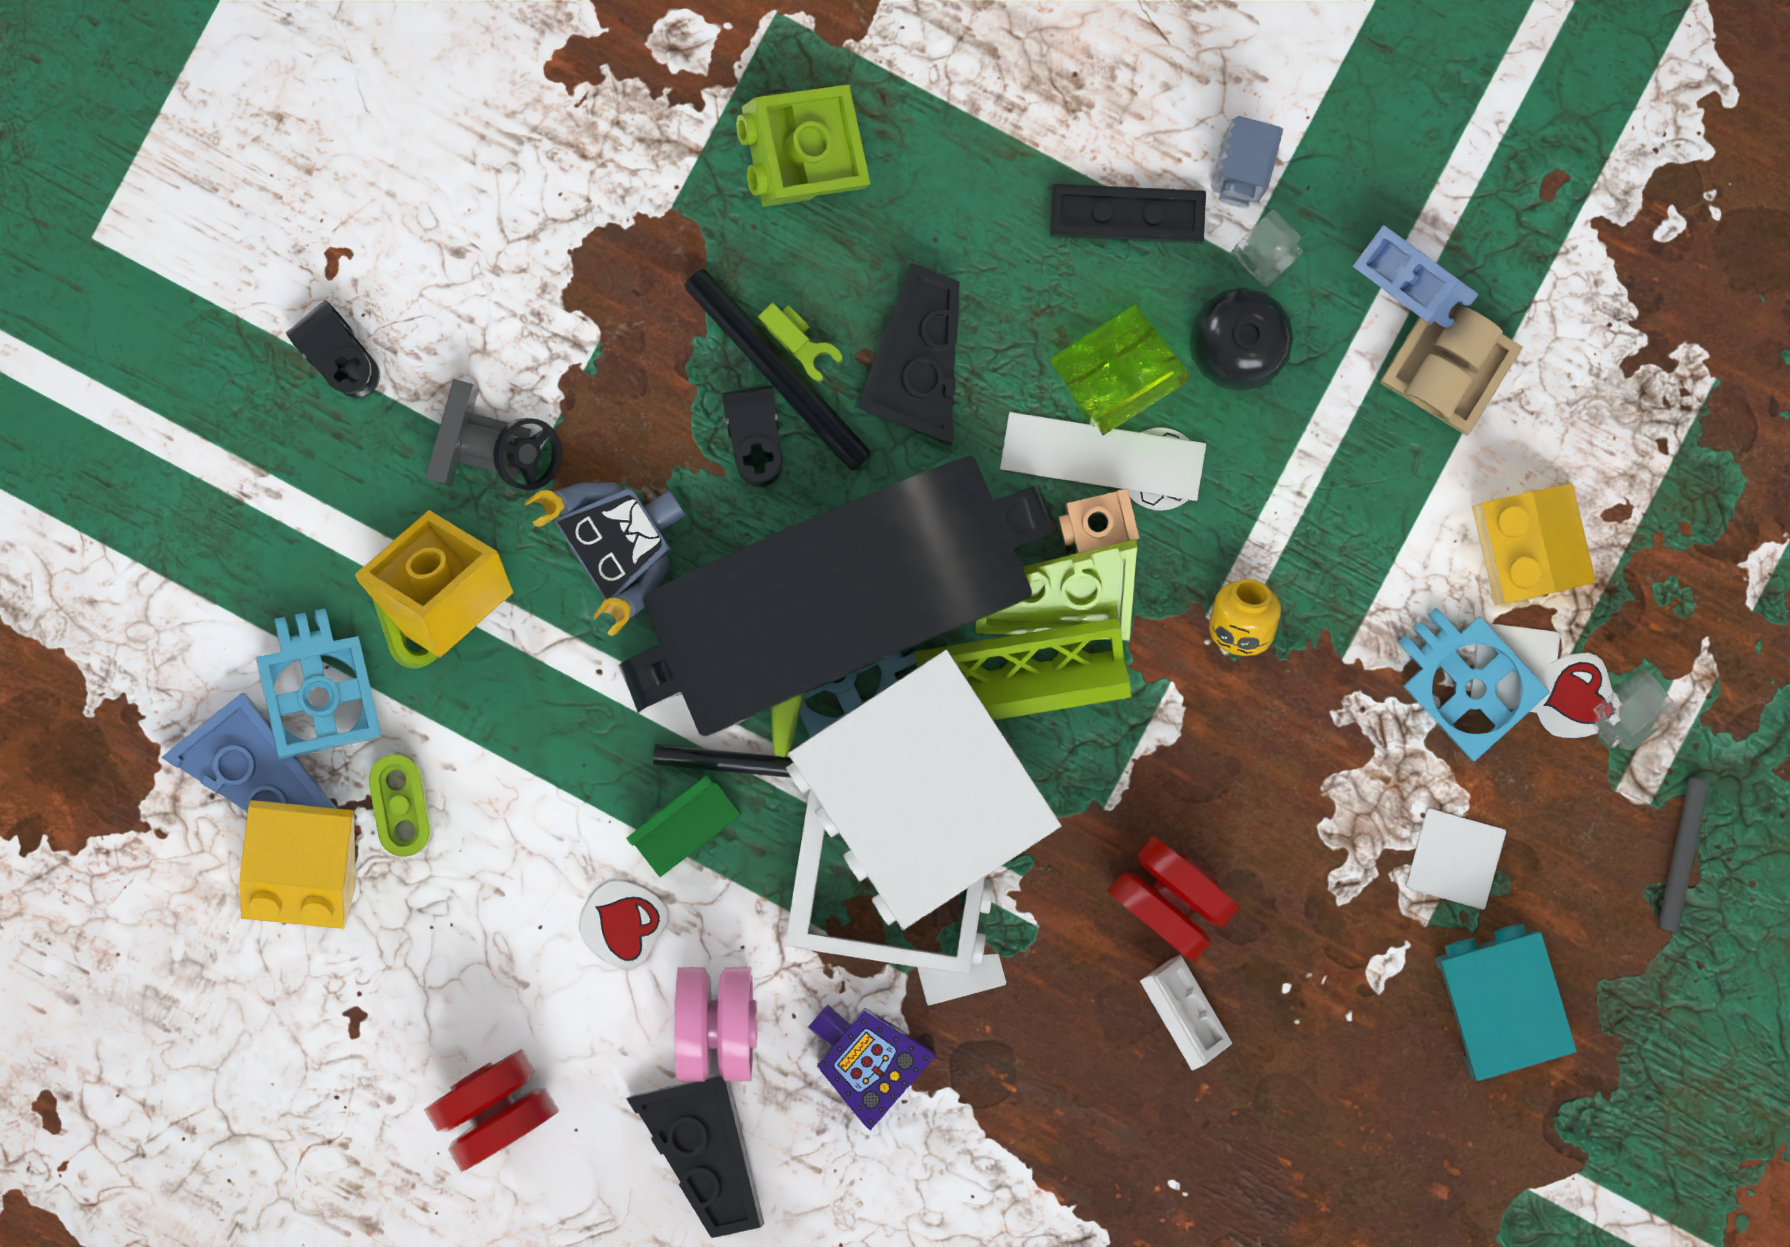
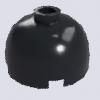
(1241, 339)

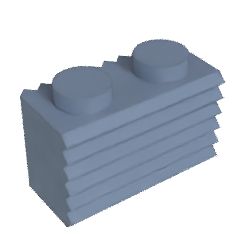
(1246, 161)

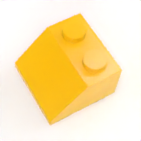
(1533, 544)
(436, 582)
(298, 864)

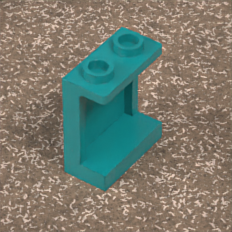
(1505, 1002)

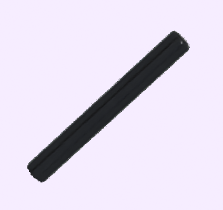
(777, 369)

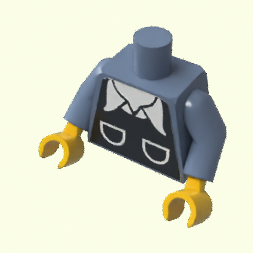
(614, 540)

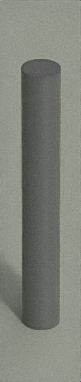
(1683, 854)

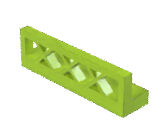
(1037, 687)

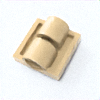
(1452, 368)

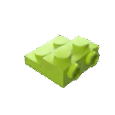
(803, 145)

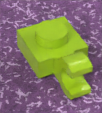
(789, 330)

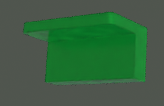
(684, 825)

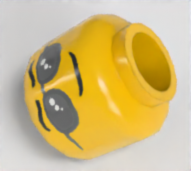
(1245, 617)

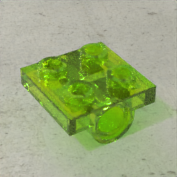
(1119, 370)

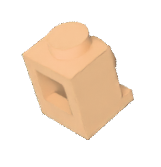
(1119, 516)

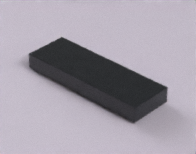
(1127, 213)

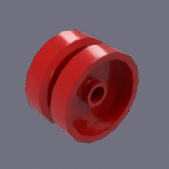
(1174, 897)
(492, 1111)

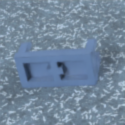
(1413, 278)

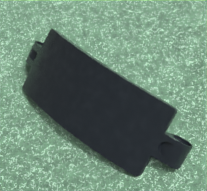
(836, 594)

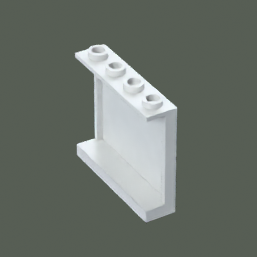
(922, 791)

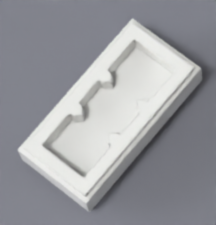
(1186, 1012)

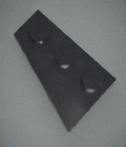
(914, 362)
(705, 1146)

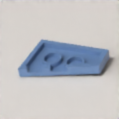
(239, 760)

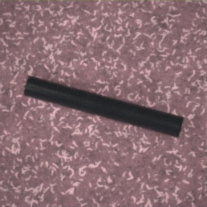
(721, 760)

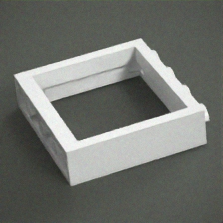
(970, 943)

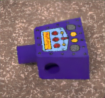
(868, 1060)

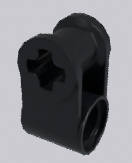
(330, 346)
(754, 426)

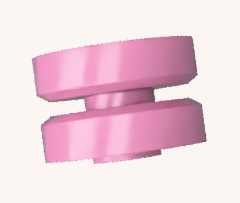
(715, 1024)

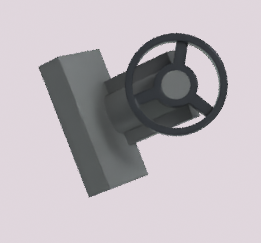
(489, 443)

